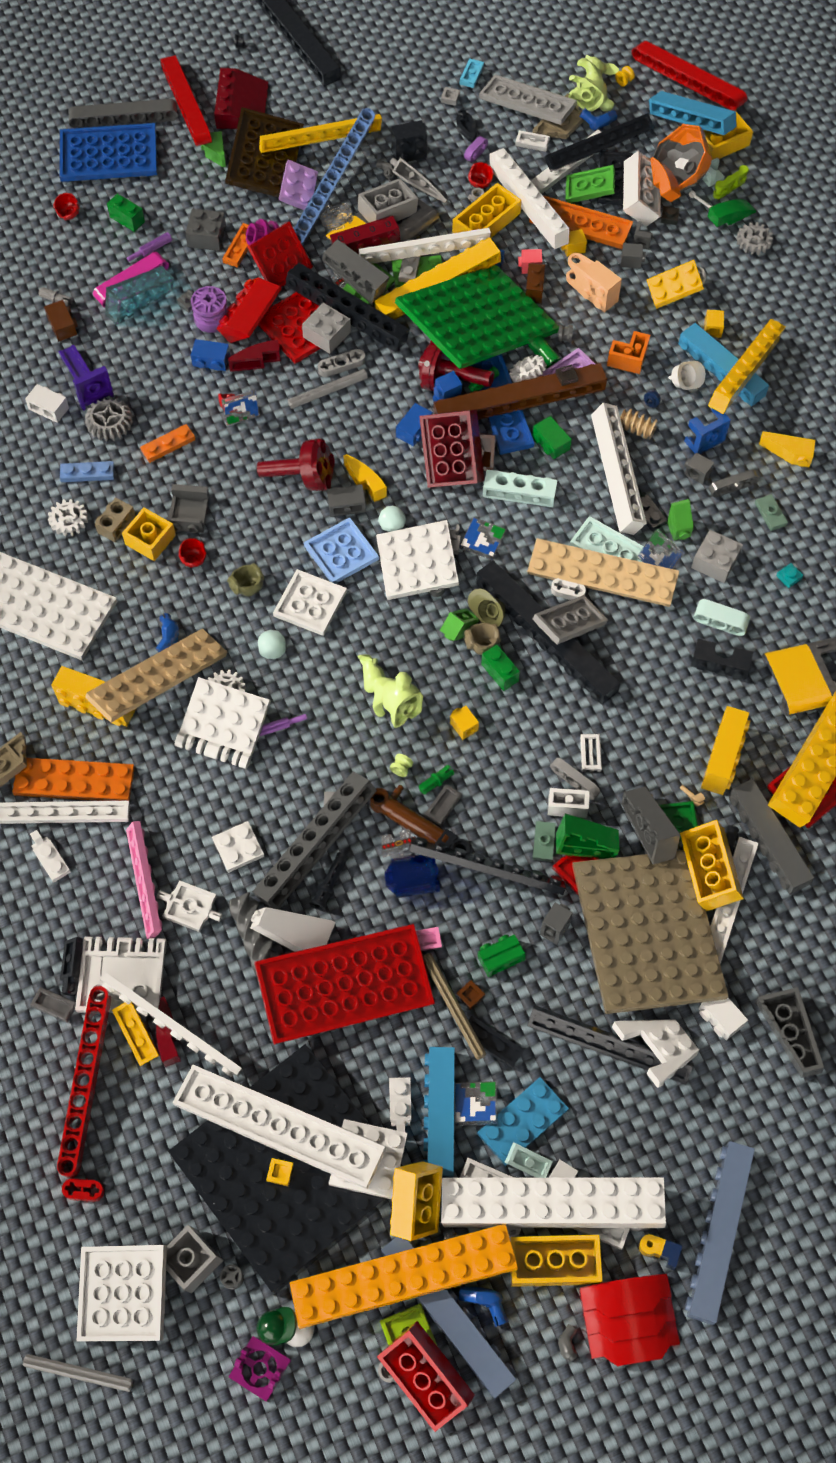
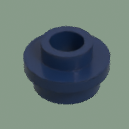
(652, 399)

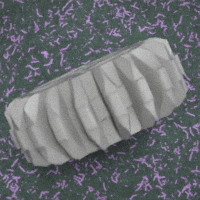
(108, 419)

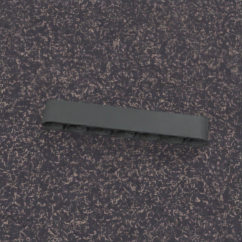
(123, 113)

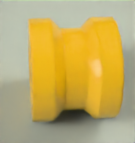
(624, 76)

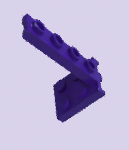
(88, 384)

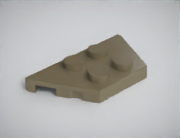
(562, 131)
(12, 758)

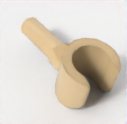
(698, 799)

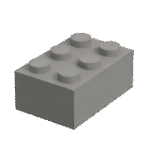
(388, 200)

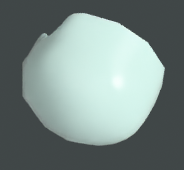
(392, 519)
(271, 644)

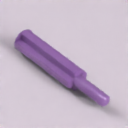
(151, 246)
(280, 724)

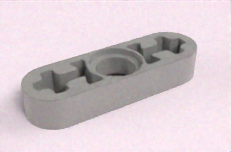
(341, 357)
(574, 777)

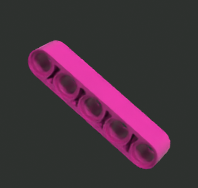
(148, 263)

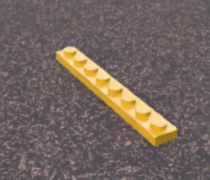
(312, 134)

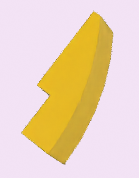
(364, 476)

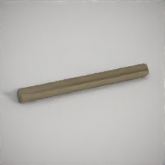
(454, 1006)

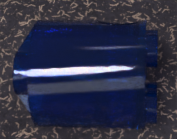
(412, 876)

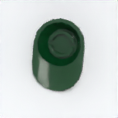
(277, 1326)

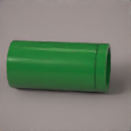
(542, 348)

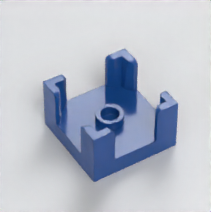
(709, 435)

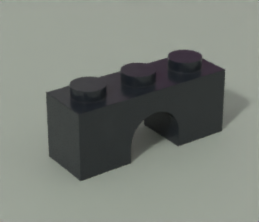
(707, 659)

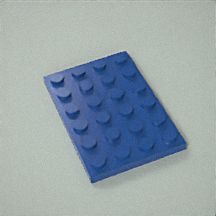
(108, 152)

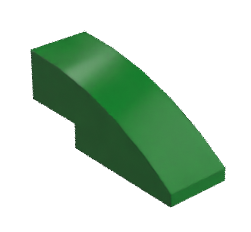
(730, 212)

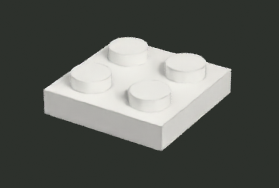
(238, 846)

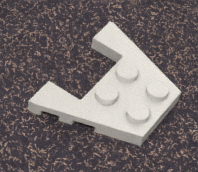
(666, 1041)

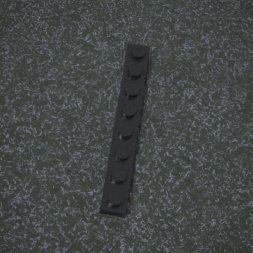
(599, 142)
(493, 867)
(600, 1041)

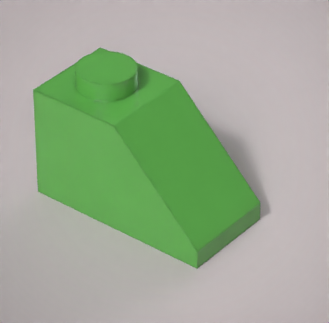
(215, 150)
(680, 520)
(457, 623)

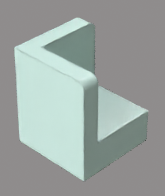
(713, 174)

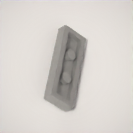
(409, 268)

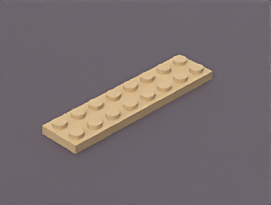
(603, 572)
(155, 675)

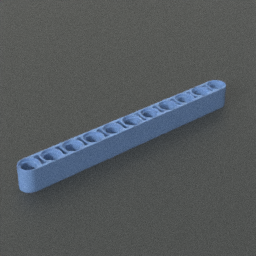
(335, 174)

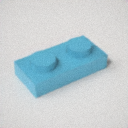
(471, 73)

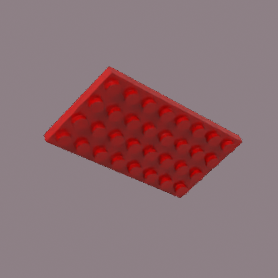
(343, 983)

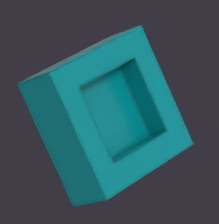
(789, 575)

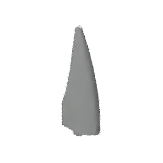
(415, 178)

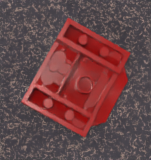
(629, 1319)

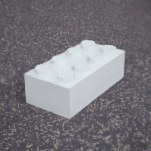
(641, 197)

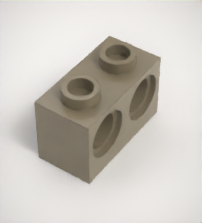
(117, 521)

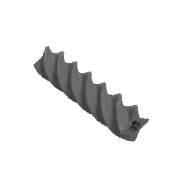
(255, 944)

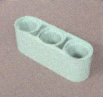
(722, 617)

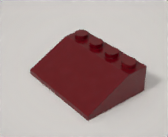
(235, 91)
(452, 448)

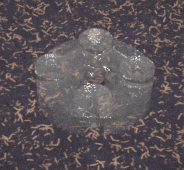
(336, 216)

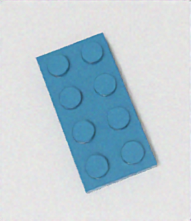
(523, 1119)

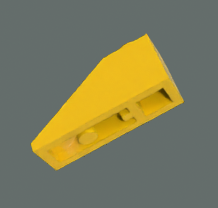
(790, 448)

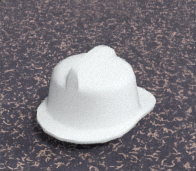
(688, 375)

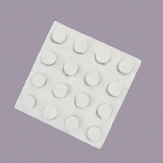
(417, 560)
(122, 1293)

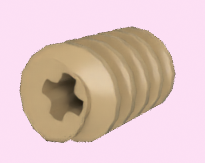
(638, 424)

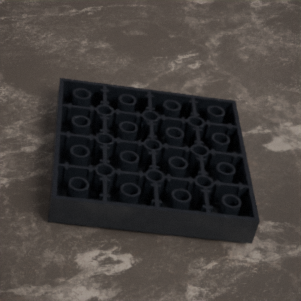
(272, 1223)

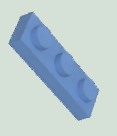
(87, 471)

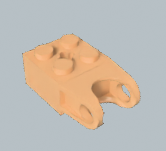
(594, 281)

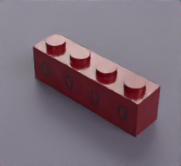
(370, 234)

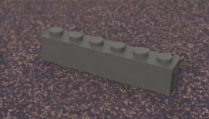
(771, 837)

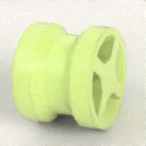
(401, 765)

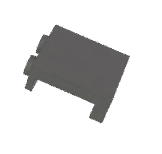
(189, 508)

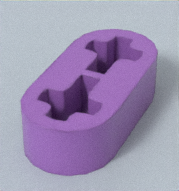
(476, 149)

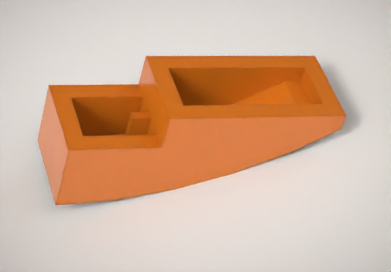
(665, 180)

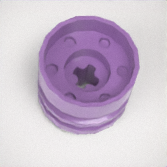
(208, 307)

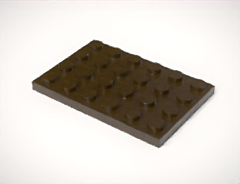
(250, 167)

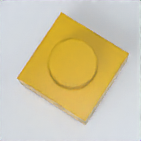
(279, 1172)

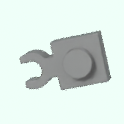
(455, 538)

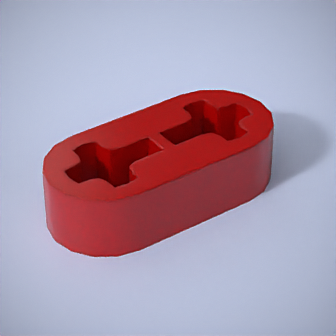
(82, 1195)

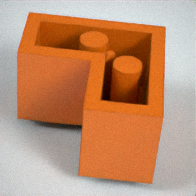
(629, 356)

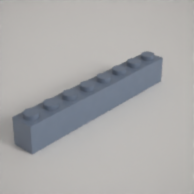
(720, 1233)
(462, 1333)

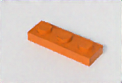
(237, 248)
(167, 443)

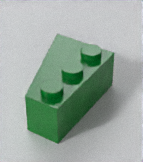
(586, 838)

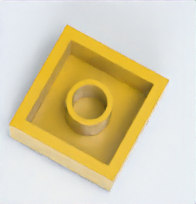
(149, 534)

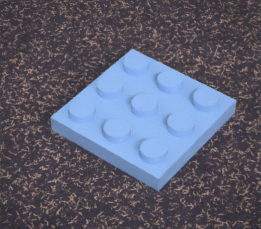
(341, 551)

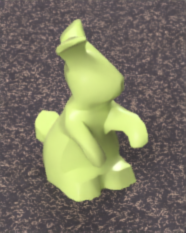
(592, 90)
(398, 696)

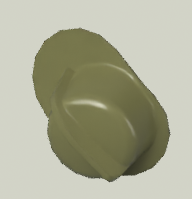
(486, 607)

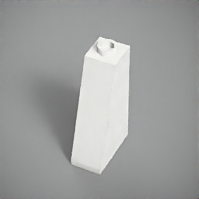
(292, 929)

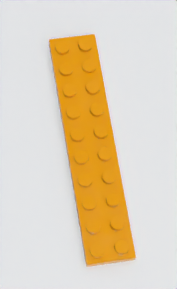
(402, 1276)

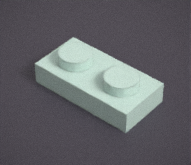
(528, 1161)

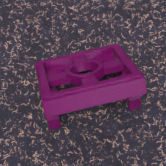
(237, 1372)

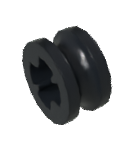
(239, 40)

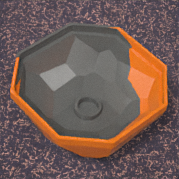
(685, 155)

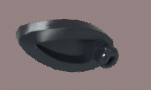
(466, 125)

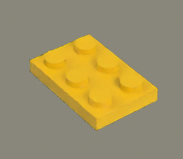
(675, 284)

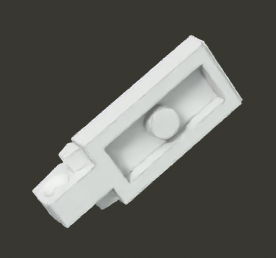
(49, 857)
(400, 1102)

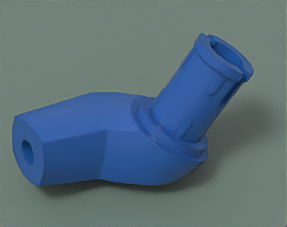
(598, 122)
(170, 632)
(485, 1297)

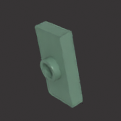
(771, 512)
(544, 841)

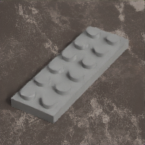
(528, 99)

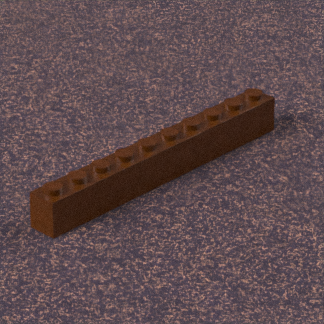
(525, 393)

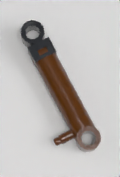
(413, 821)

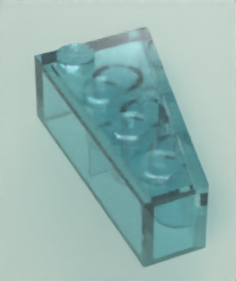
(137, 293)

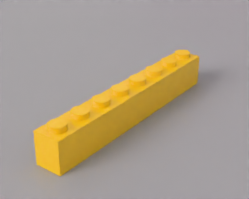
(478, 257)
(746, 366)

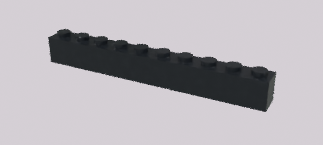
(302, 40)
(569, 654)

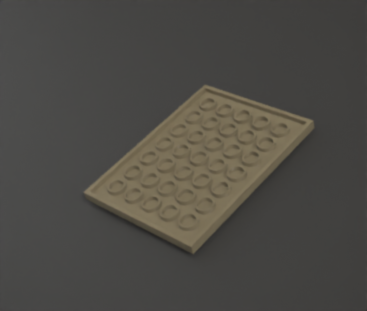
(647, 933)

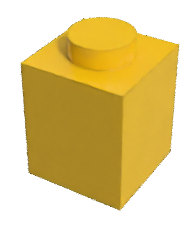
(576, 244)
(714, 323)
(464, 722)

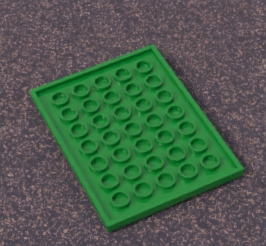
(477, 316)

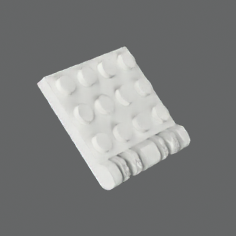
(223, 719)
(136, 970)

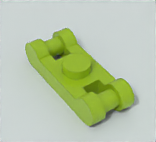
(730, 183)

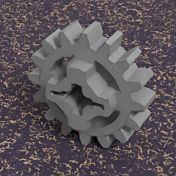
(754, 238)

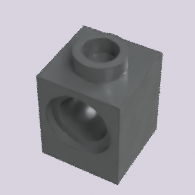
(698, 468)

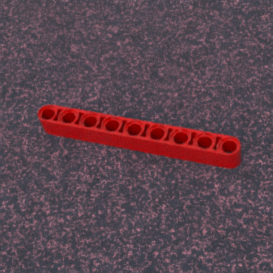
(689, 75)
(186, 101)
(88, 1090)

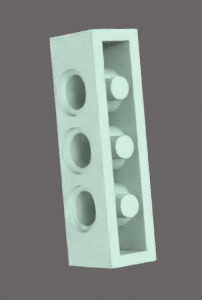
(512, 492)

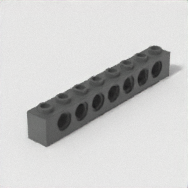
(314, 841)

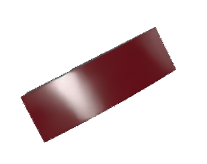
(255, 356)
(165, 1040)

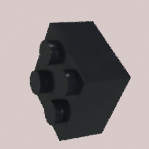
(409, 141)

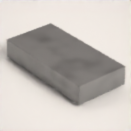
(443, 805)
(53, 1004)

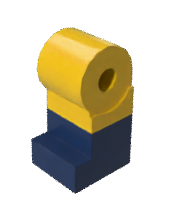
(660, 1248)

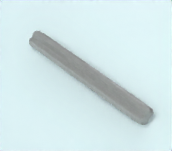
(327, 388)
(78, 1372)

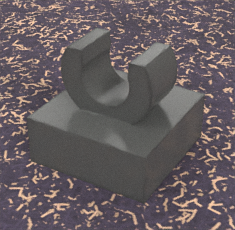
(185, 301)

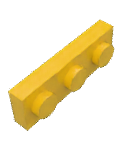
(135, 1033)

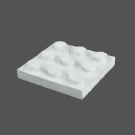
(310, 602)
(382, 1181)

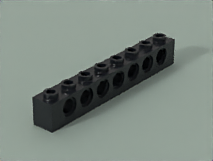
(361, 314)

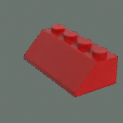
(248, 309)
(426, 1376)

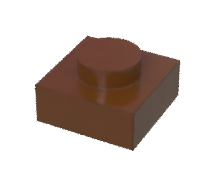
(470, 994)

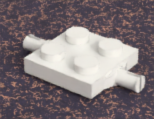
(189, 906)

